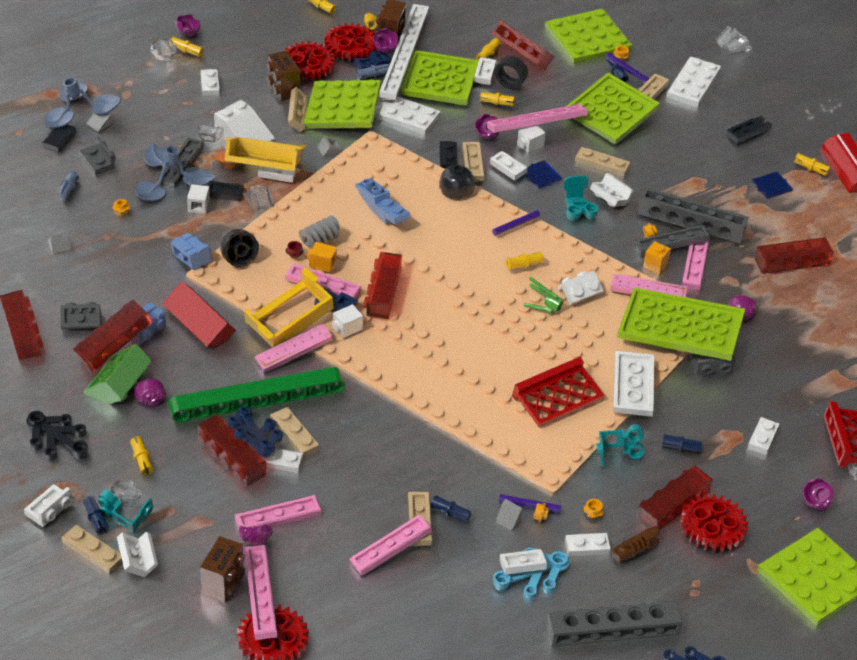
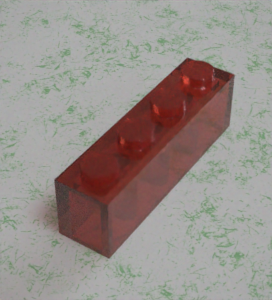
(522, 44)
(793, 255)
(383, 285)
(21, 326)
(112, 335)
(232, 452)
(670, 500)

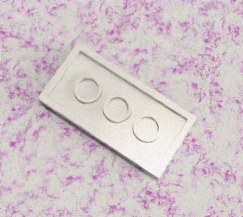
(693, 81)
(406, 114)
(633, 383)

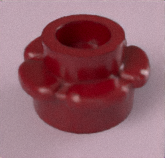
(294, 249)

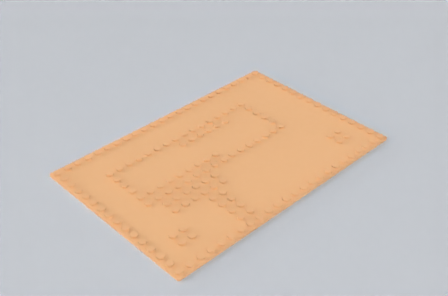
(457, 311)

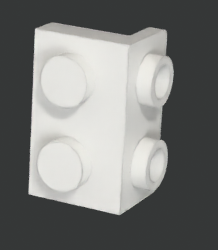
(612, 190)
(581, 287)
(49, 505)
(137, 554)

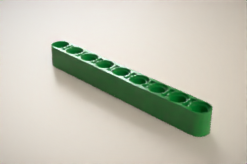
(256, 394)

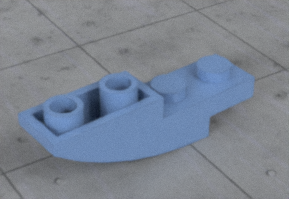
(380, 202)

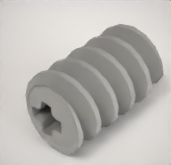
(320, 231)

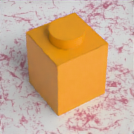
(322, 257)
(656, 257)

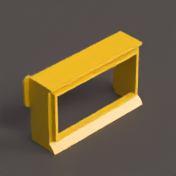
(263, 150)
(308, 282)

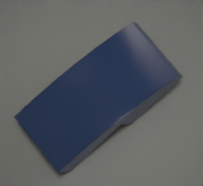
(375, 59)
(340, 301)

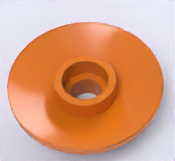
(220, 157)

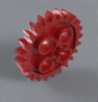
(350, 41)
(317, 64)
(713, 522)
(291, 637)

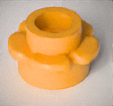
(622, 52)
(121, 207)
(650, 230)
(594, 508)
(540, 512)

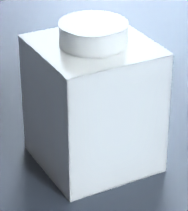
(531, 138)
(198, 199)
(347, 321)

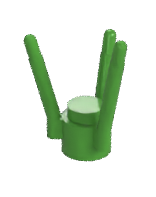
(552, 300)

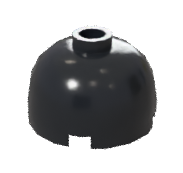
(456, 182)
(239, 247)

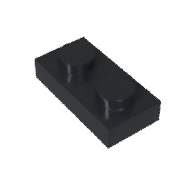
(447, 154)

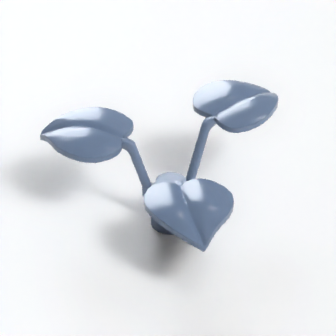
(73, 90)
(166, 158)

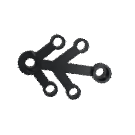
(38, 421)

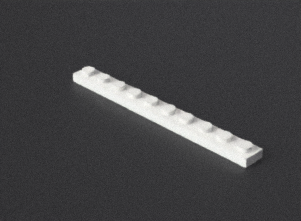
(404, 52)

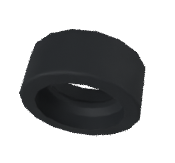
(505, 79)

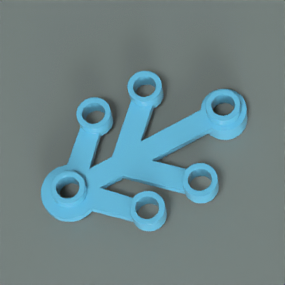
(555, 563)

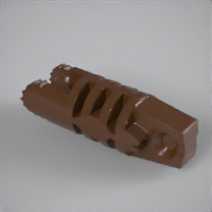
(637, 544)

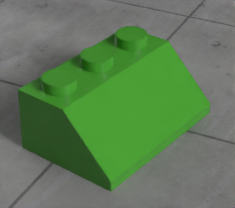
(119, 375)

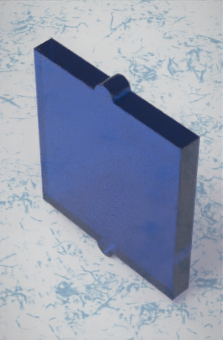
(542, 174)
(772, 185)

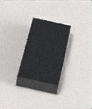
(59, 137)
(225, 190)

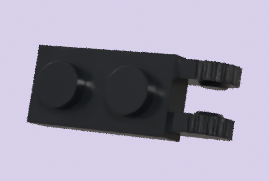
(748, 129)

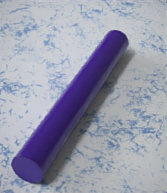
(626, 67)
(519, 221)
(529, 503)

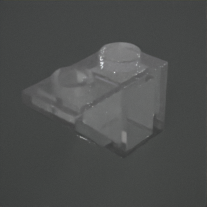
(732, 42)
(258, 197)

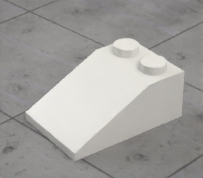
(242, 121)

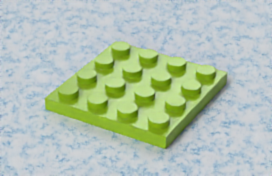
(587, 35)
(439, 77)
(342, 104)
(614, 108)
(813, 576)

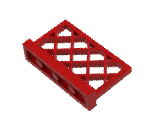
(546, 381)
(840, 435)

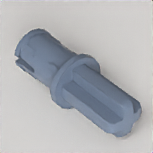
(372, 71)
(68, 184)

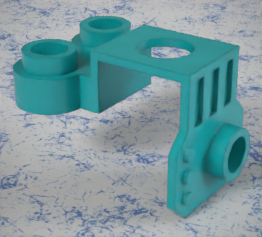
(574, 190)
(627, 440)
(114, 507)

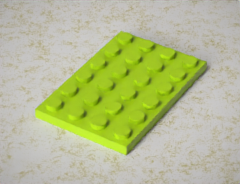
(681, 323)

